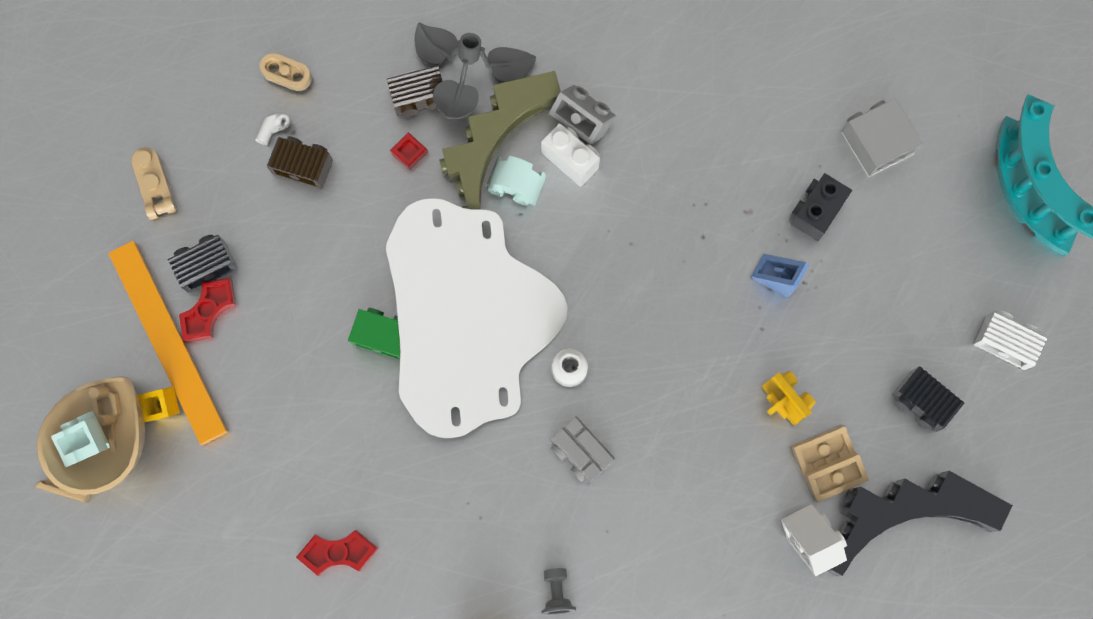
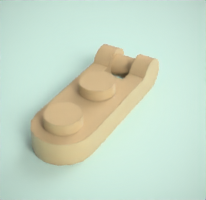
(153, 183)

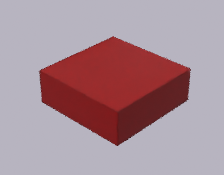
(409, 151)

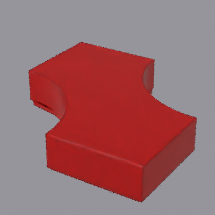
(200, 319)
(323, 554)

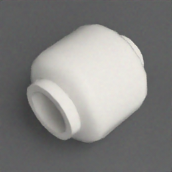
(571, 358)

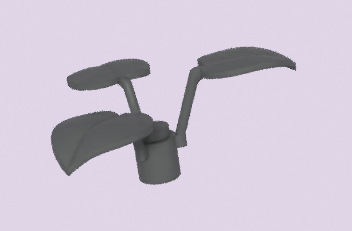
(456, 99)

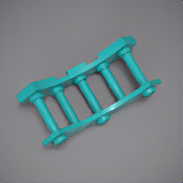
(1029, 170)

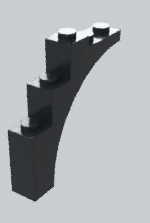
(949, 498)

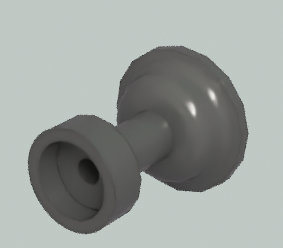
(558, 604)

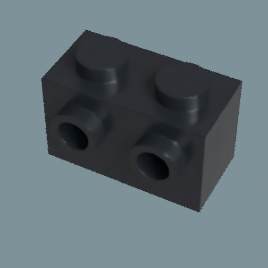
(821, 206)

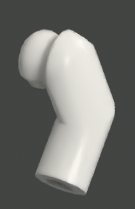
(271, 125)

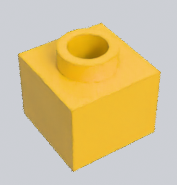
(159, 404)

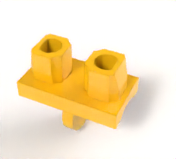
(786, 400)

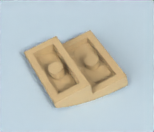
(829, 463)

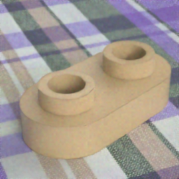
(287, 73)

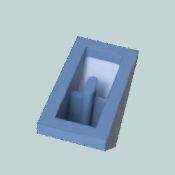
(779, 273)

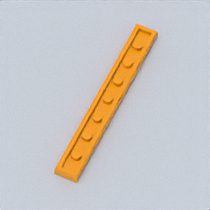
(168, 343)

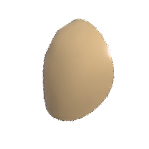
(122, 423)

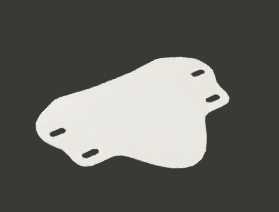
(464, 316)

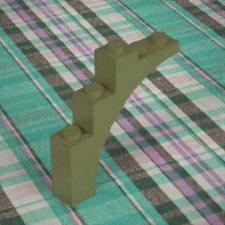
(512, 106)

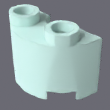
(516, 179)
(80, 439)

